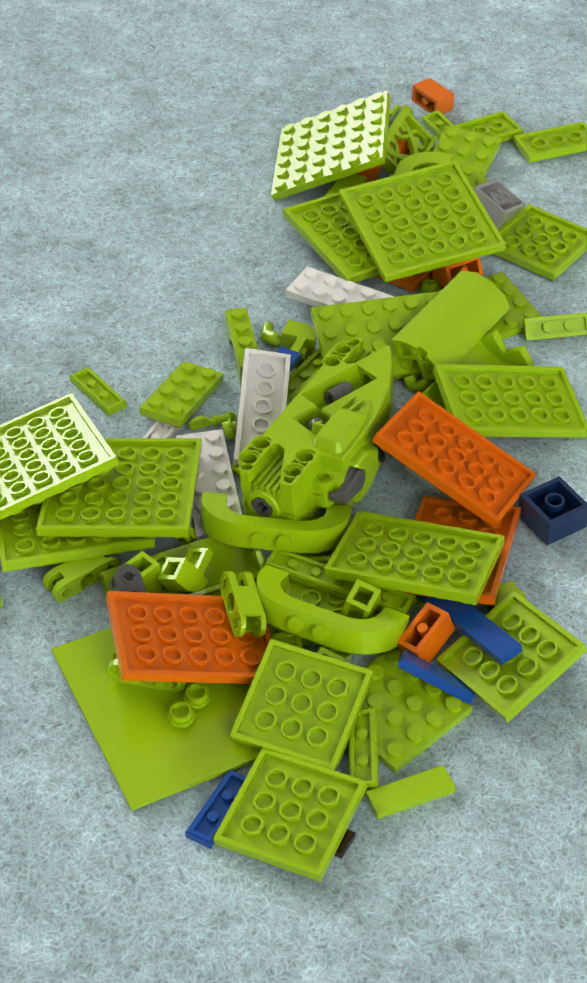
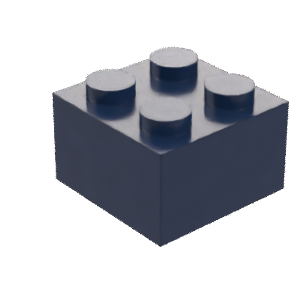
(553, 510)

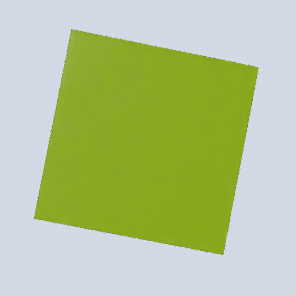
(133, 730)

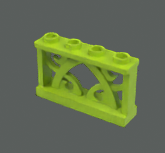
(410, 127)

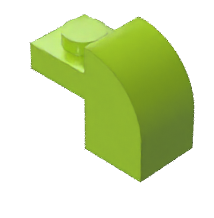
(299, 338)
(149, 569)
(186, 573)

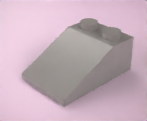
(498, 202)

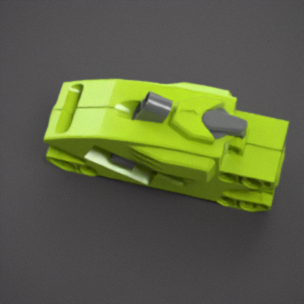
(322, 441)

